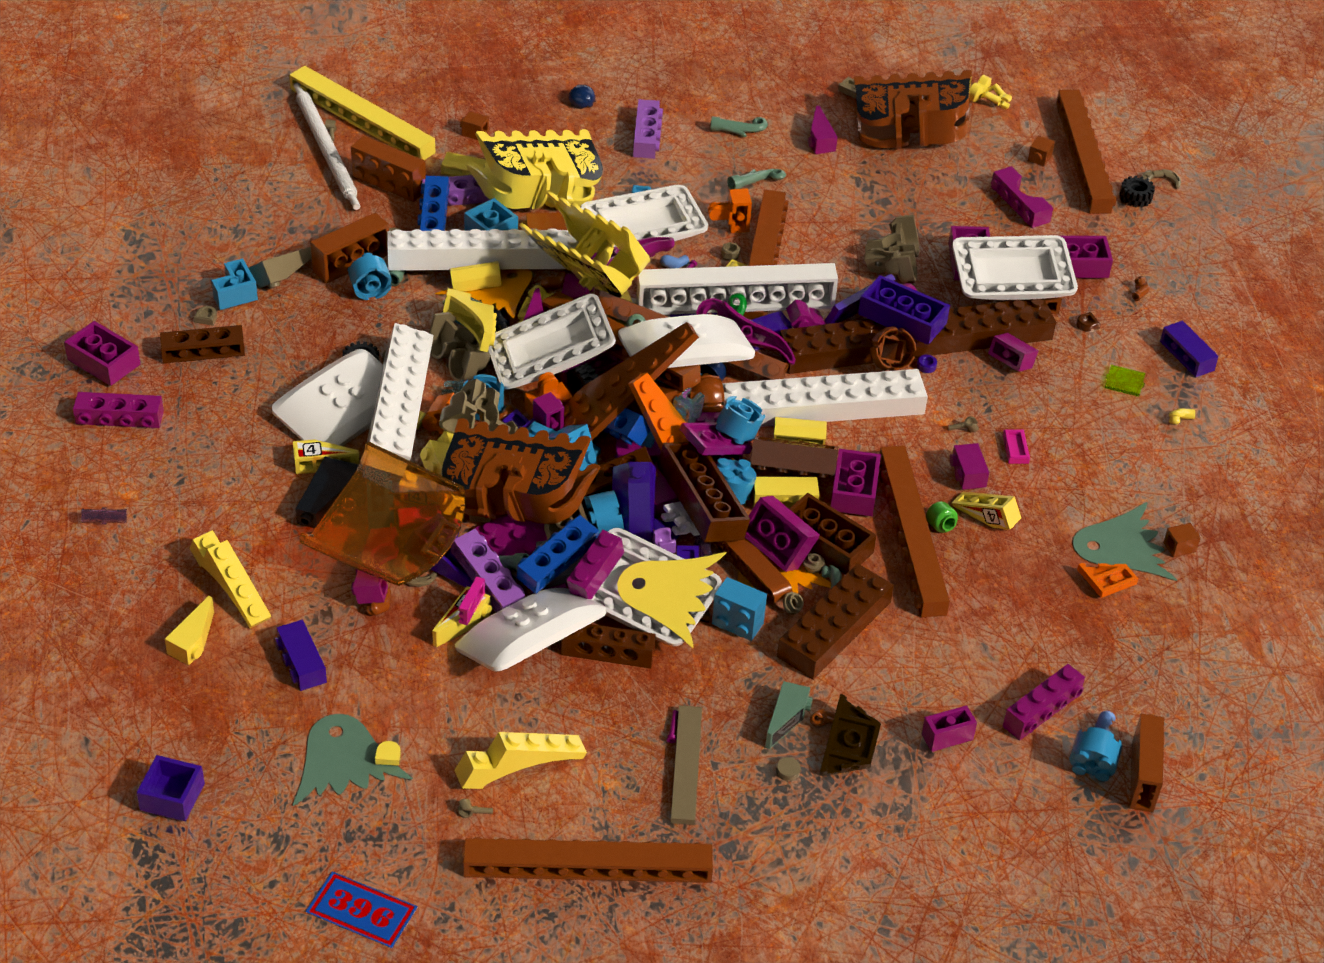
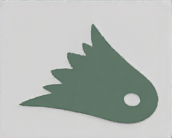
(1123, 543)
(341, 758)

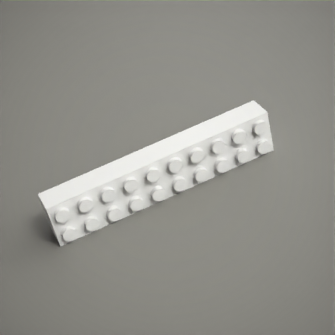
(463, 248)
(762, 286)
(400, 390)
(835, 396)

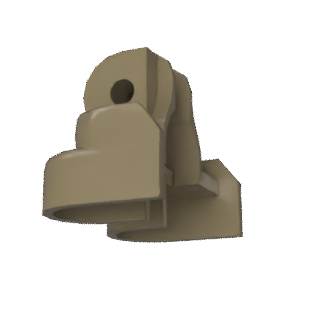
(883, 253)
(447, 337)
(471, 400)

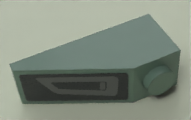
(788, 712)

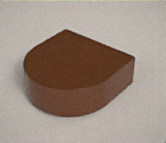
(1087, 322)

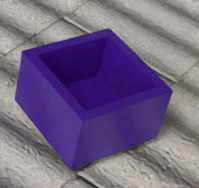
(170, 788)

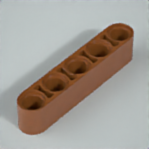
(756, 568)

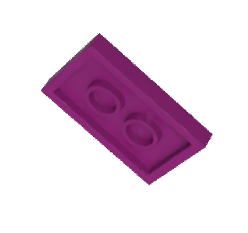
(711, 441)

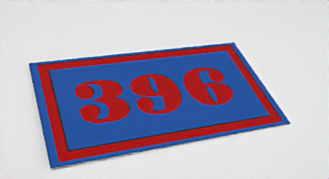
(361, 909)

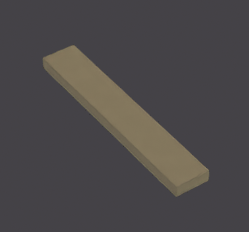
(686, 765)

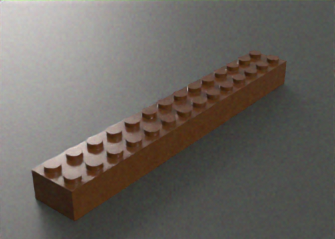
(966, 330)

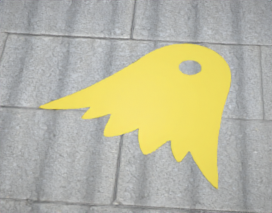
(669, 590)

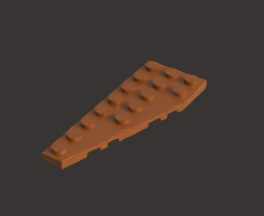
(610, 394)

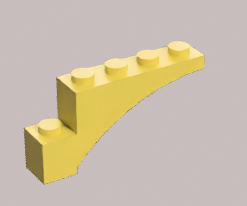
(475, 316)
(435, 452)
(227, 570)
(515, 752)

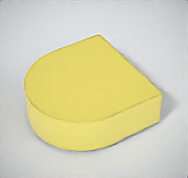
(388, 753)

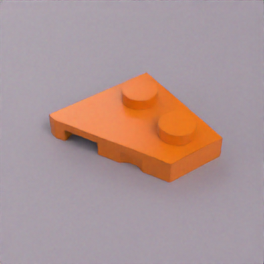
(1108, 578)

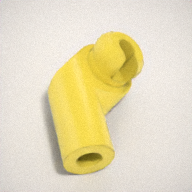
(1181, 413)

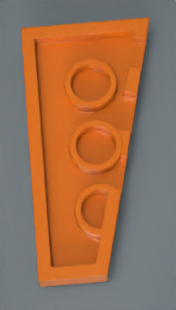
(657, 410)

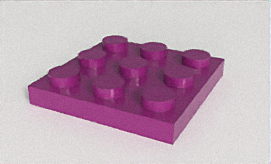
(512, 536)

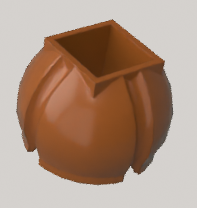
(904, 351)
(712, 388)

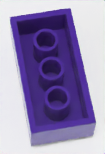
(904, 308)

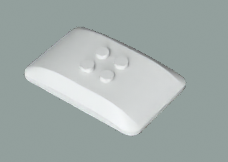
(653, 212)
(1014, 267)
(551, 341)
(717, 342)
(333, 402)
(637, 551)
(527, 627)

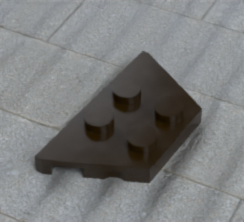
(850, 740)

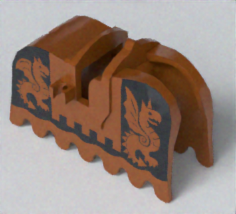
(890, 109)
(518, 473)

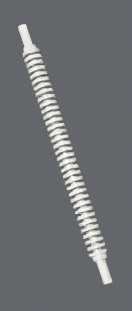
(327, 146)

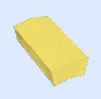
(455, 164)
(476, 276)
(800, 429)

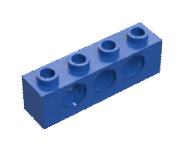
(434, 200)
(628, 427)
(569, 551)

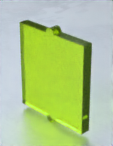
(1125, 380)

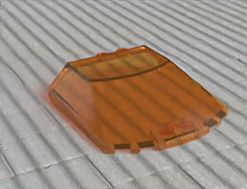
(390, 518)

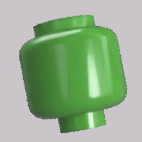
(942, 517)

